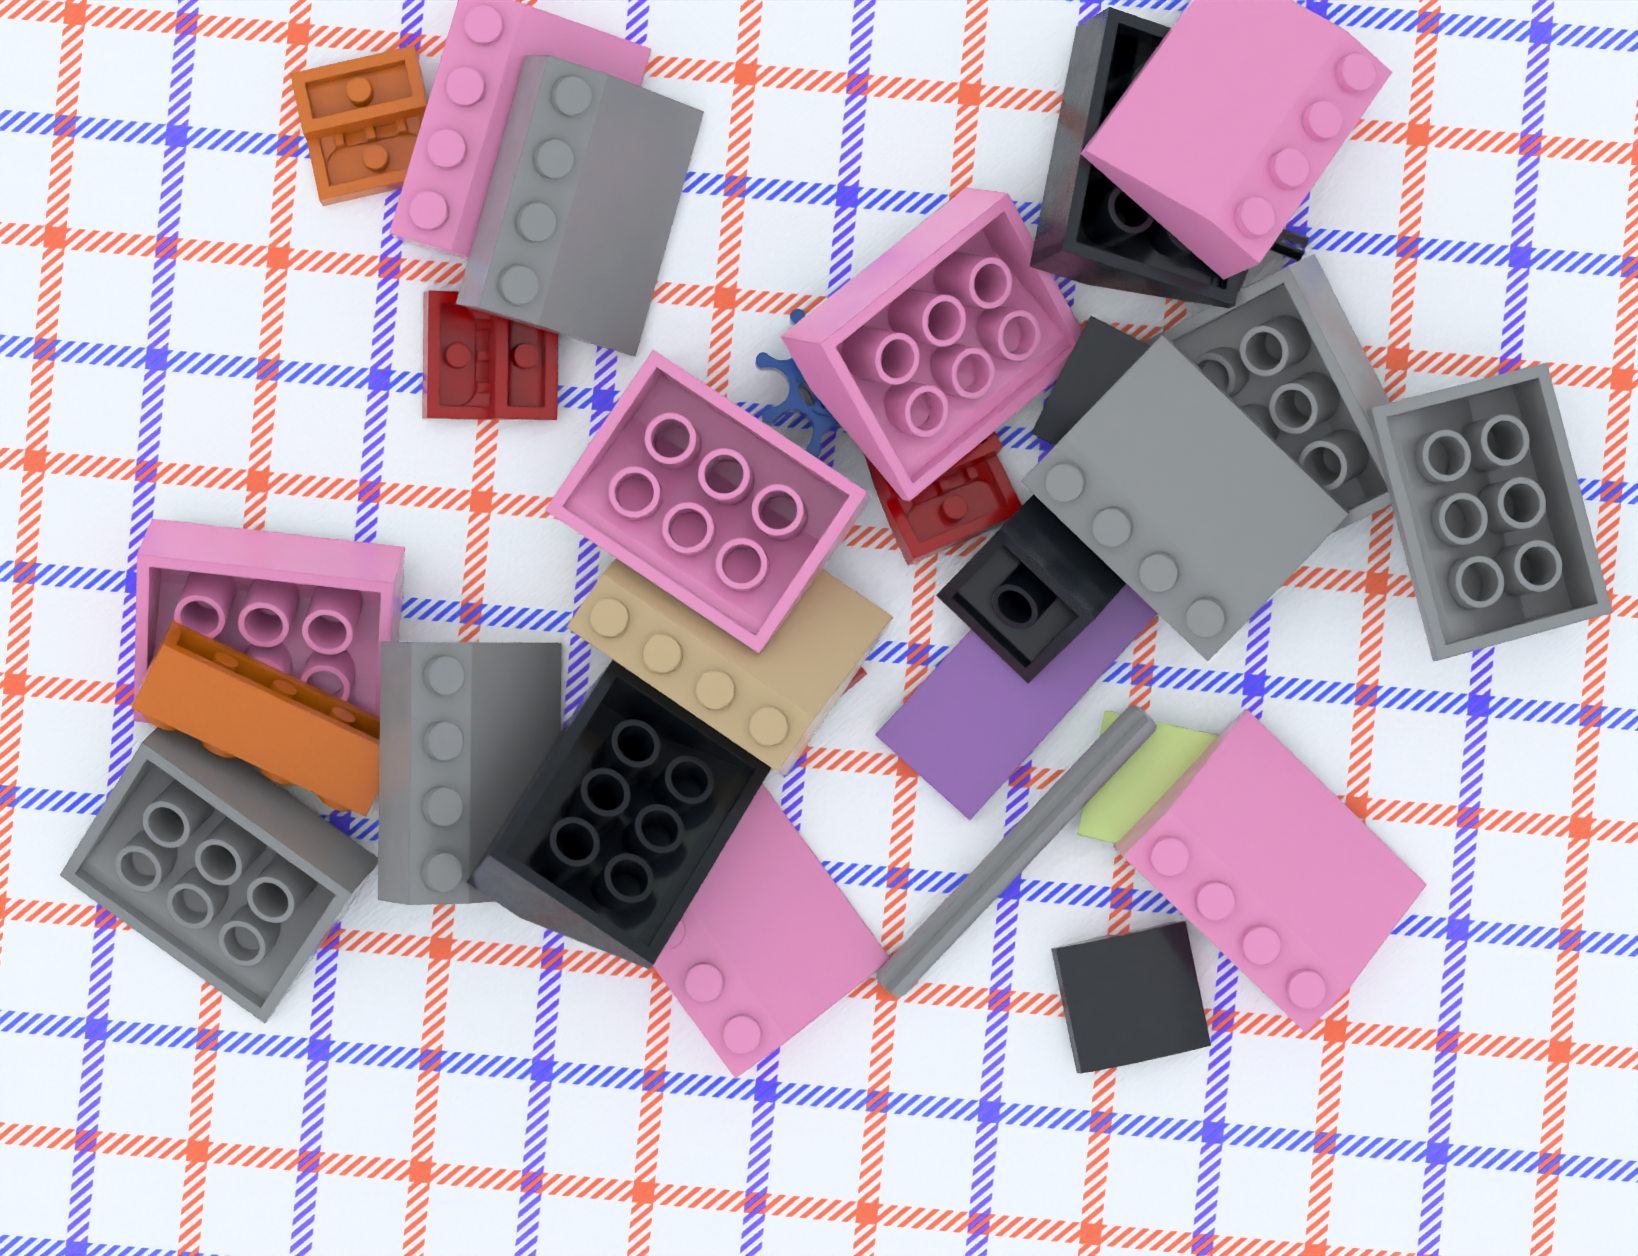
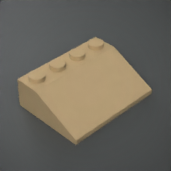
(757, 700)

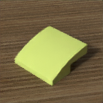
(1140, 779)

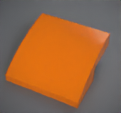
(361, 122)

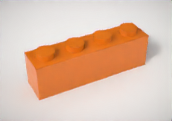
(262, 718)

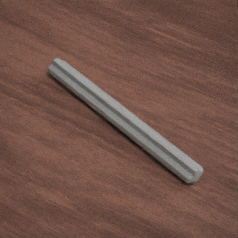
(1016, 850)

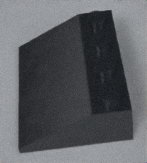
(1086, 221)
(620, 820)

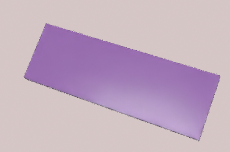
(982, 720)

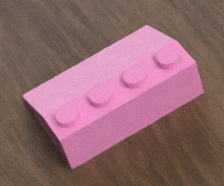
(471, 107)
(1236, 123)
(937, 340)
(708, 502)
(275, 596)
(1273, 869)
(765, 941)

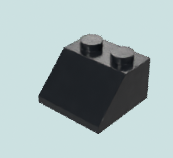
(1031, 589)

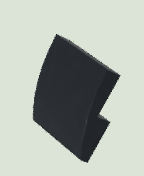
(1091, 370)
(1131, 997)

